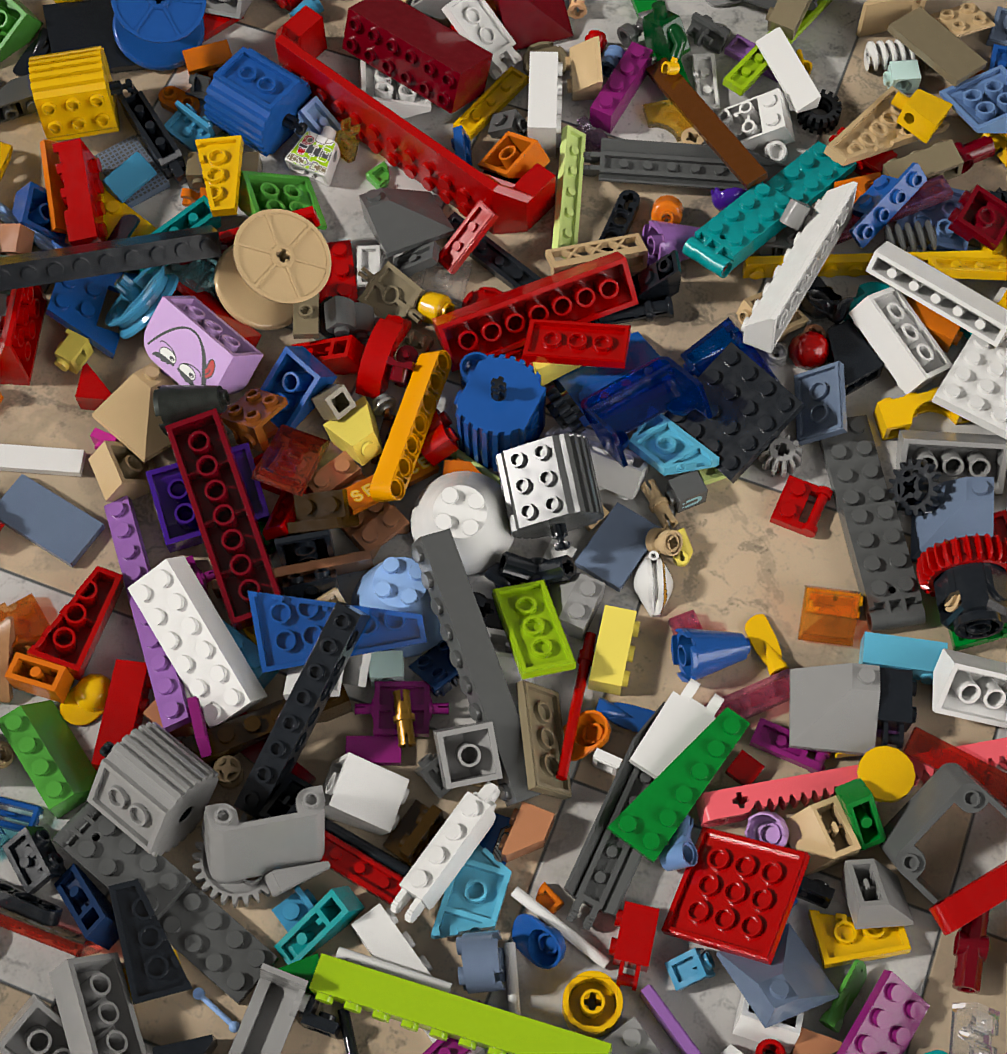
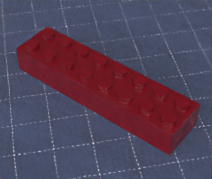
(223, 513)

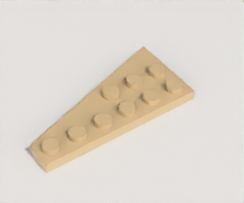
(873, 132)

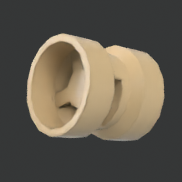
(664, 541)

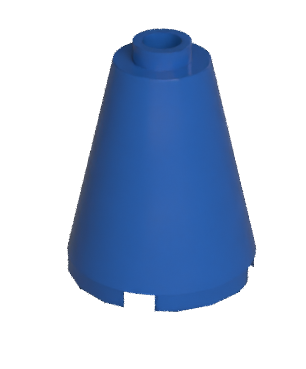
(706, 651)

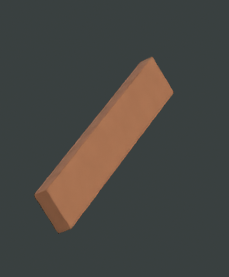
(342, 563)

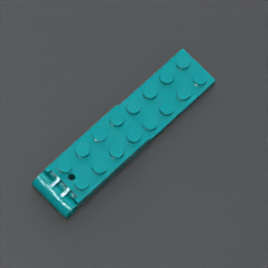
(756, 214)

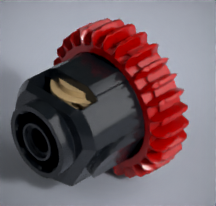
(968, 583)

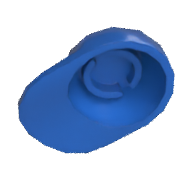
(538, 941)

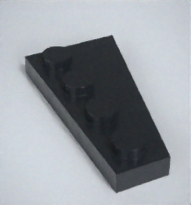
(147, 954)

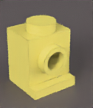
(73, 352)

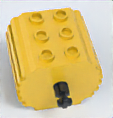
(75, 93)

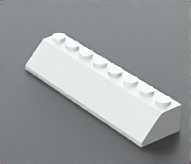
(799, 268)

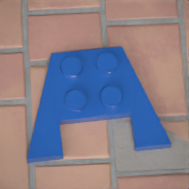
(78, 306)

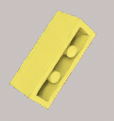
(613, 650)

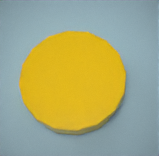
(886, 773)

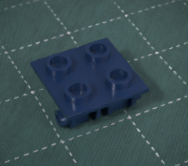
(436, 669)

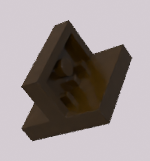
(322, 512)
(414, 832)

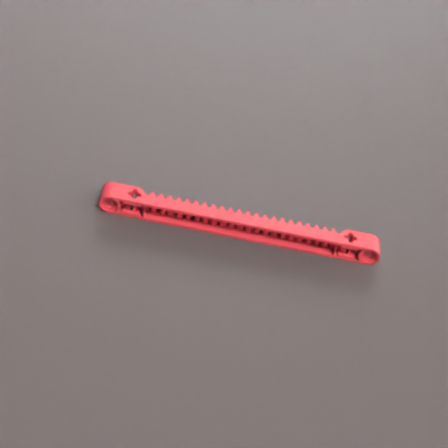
(718, 806)

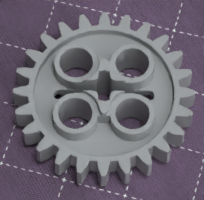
(233, 890)

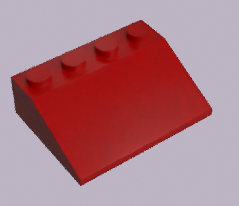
(21, 334)

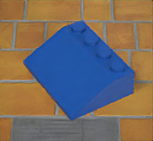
(589, 379)

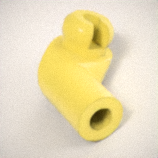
(685, 554)

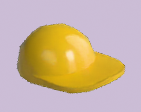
(86, 700)

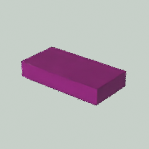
(199, 726)
(376, 749)

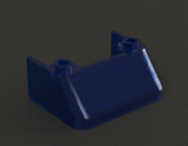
(638, 399)

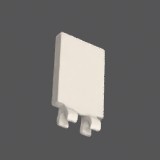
(480, 25)
(674, 730)

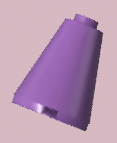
(664, 238)

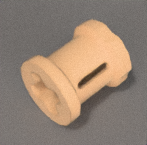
(572, 9)

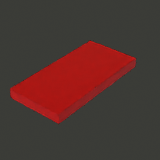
(577, 343)

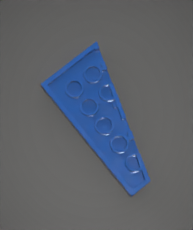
(291, 626)

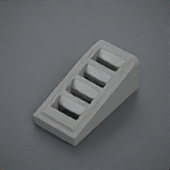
(288, 878)

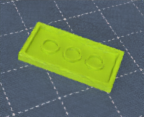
(533, 629)

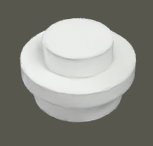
(776, 151)

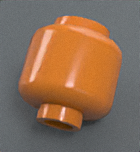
(667, 209)

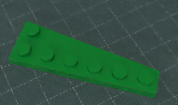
(666, 802)

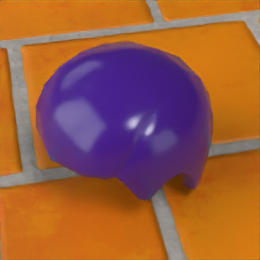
(724, 198)

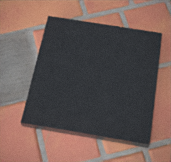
(85, 26)

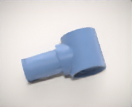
(680, 851)

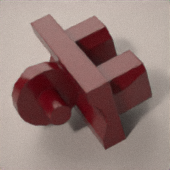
(404, 366)

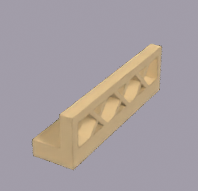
(636, 256)

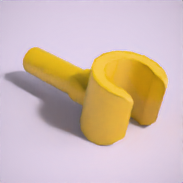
(807, 64)

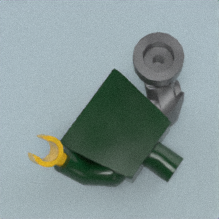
(662, 34)

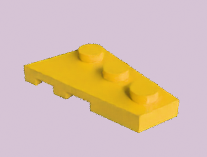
(843, 944)

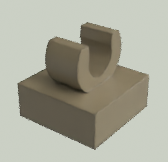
(419, 341)

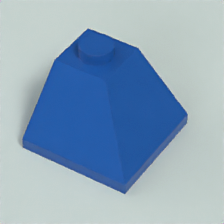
(32, 210)

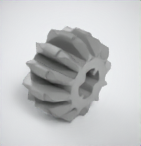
(782, 464)

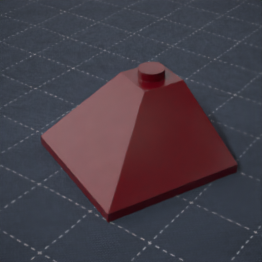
(534, 21)

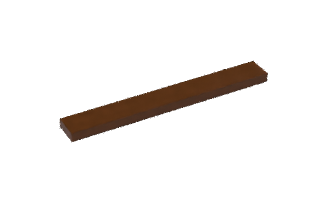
(708, 126)

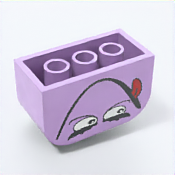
(198, 345)

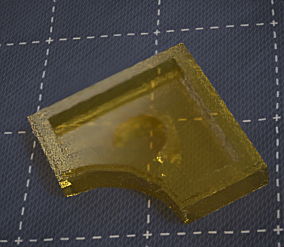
(665, 116)

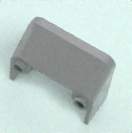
(270, 1012)

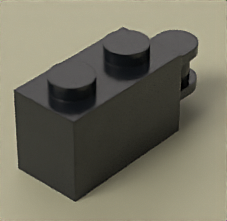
(895, 705)

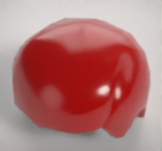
(809, 350)

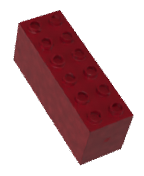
(417, 52)

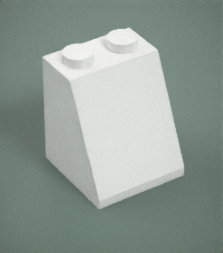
(364, 794)

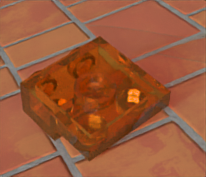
(28, 622)

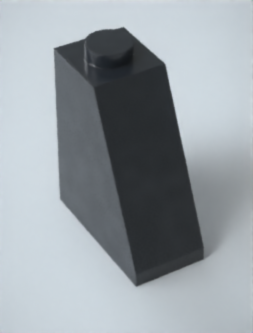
(859, 359)

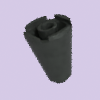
(184, 401)

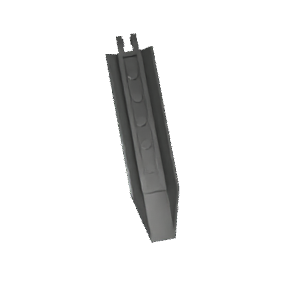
(666, 164)
(605, 861)

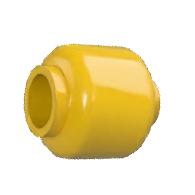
(434, 305)

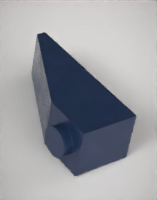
(88, 907)

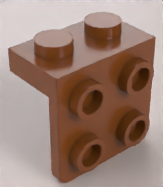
(249, 416)

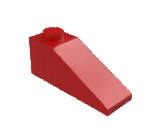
(338, 354)

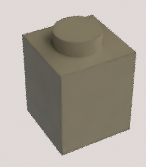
(333, 402)

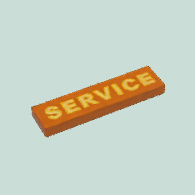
(359, 493)

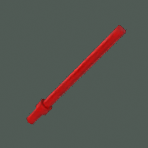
(584, 660)

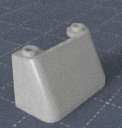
(266, 844)

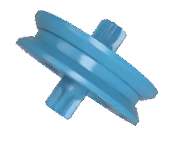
(139, 299)

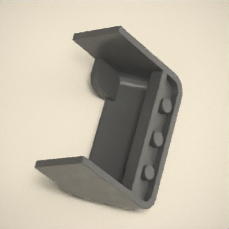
(947, 786)

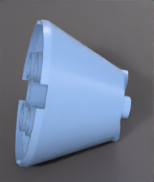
(398, 587)

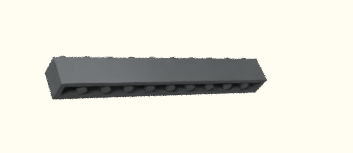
(473, 656)

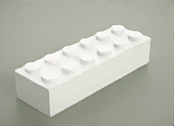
(197, 641)

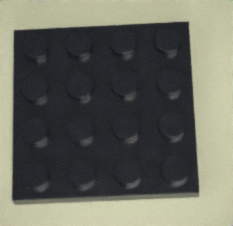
(746, 411)

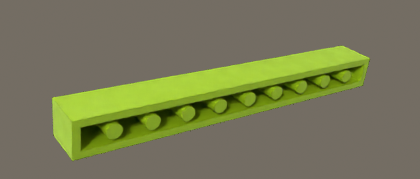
(443, 1012)

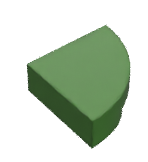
(379, 176)

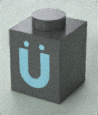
(686, 491)

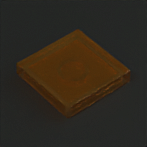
(828, 615)

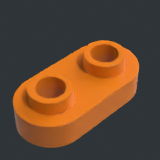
(170, 94)

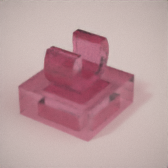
(685, 620)

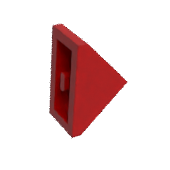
(90, 390)

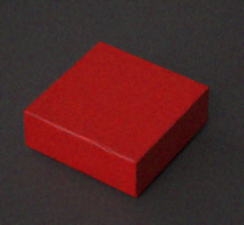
(744, 769)

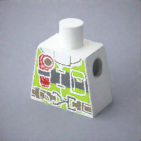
(315, 156)

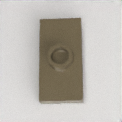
(306, 318)

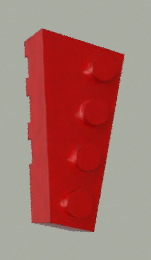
(81, 192)
(80, 624)

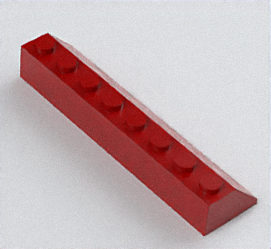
(503, 320)

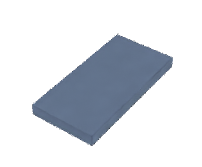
(48, 520)

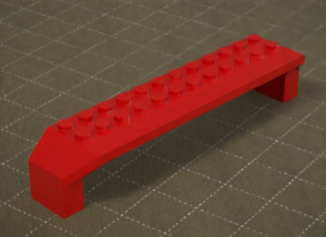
(406, 146)

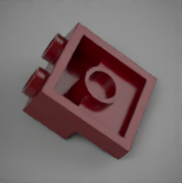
(980, 217)

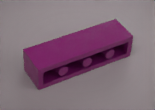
(620, 87)

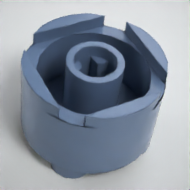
(482, 962)

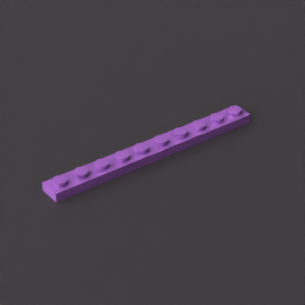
(135, 564)

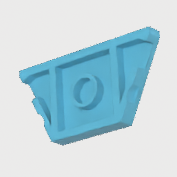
(670, 448)
(473, 897)

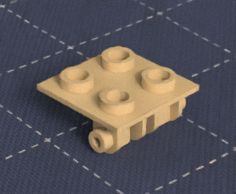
(963, 19)

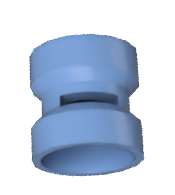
(611, 59)

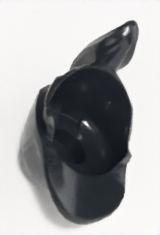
(823, 302)

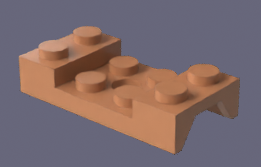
(376, 523)

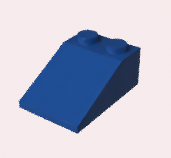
(298, 378)

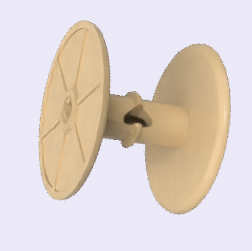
(270, 267)

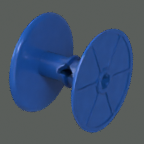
(158, 30)

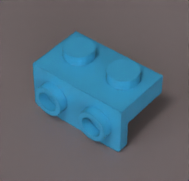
(188, 126)

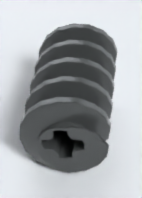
(912, 237)

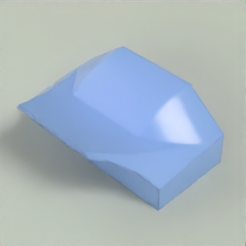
(317, 116)

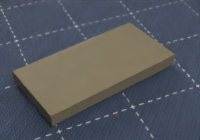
(937, 46)
(542, 738)

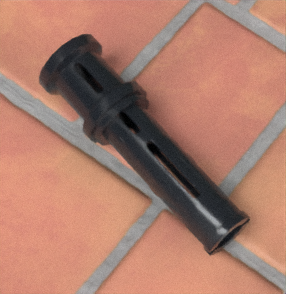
(647, 311)

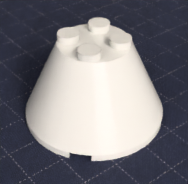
(472, 510)

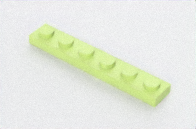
(569, 188)

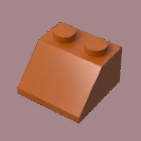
(514, 156)

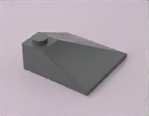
(404, 218)

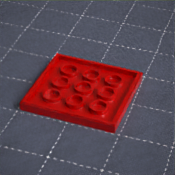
(736, 895)

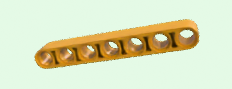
(410, 426)

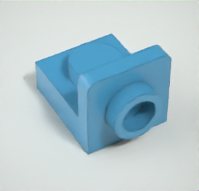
(294, 907)
(690, 968)

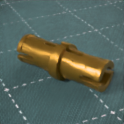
(404, 718)

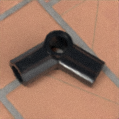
(536, 568)

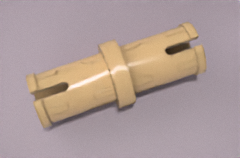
(658, 504)

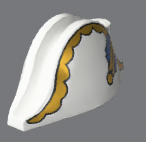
(653, 583)

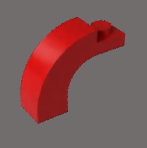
(382, 343)

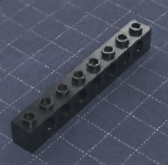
(303, 707)

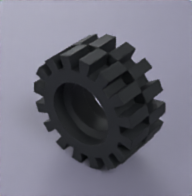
(822, 122)

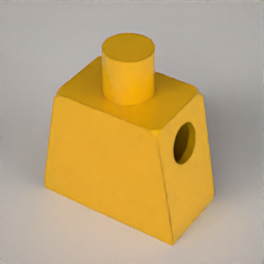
(921, 113)

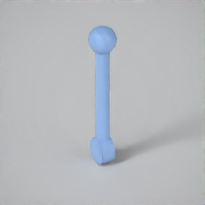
(199, 994)

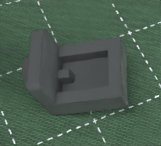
(507, 121)

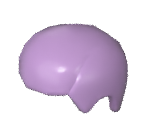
(768, 828)

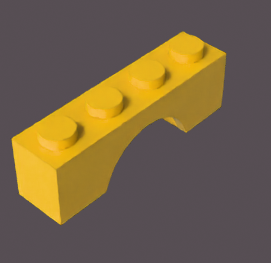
(898, 412)

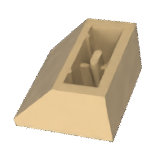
(823, 834)

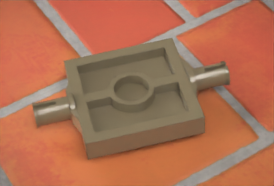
(391, 293)

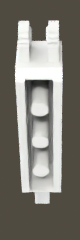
(447, 852)

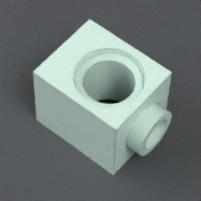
(903, 76)
(386, 666)

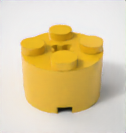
(606, 994)

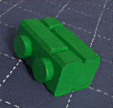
(861, 812)

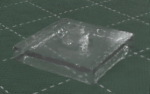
(441, 281)

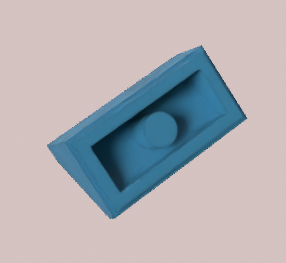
(129, 177)

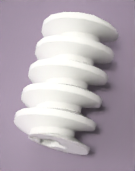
(884, 53)

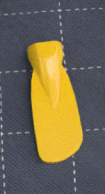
(765, 643)

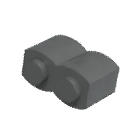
(348, 317)

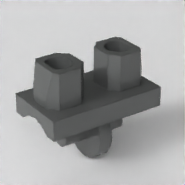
(707, 32)

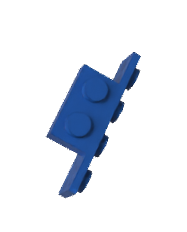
(883, 202)

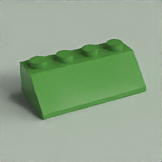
(49, 755)

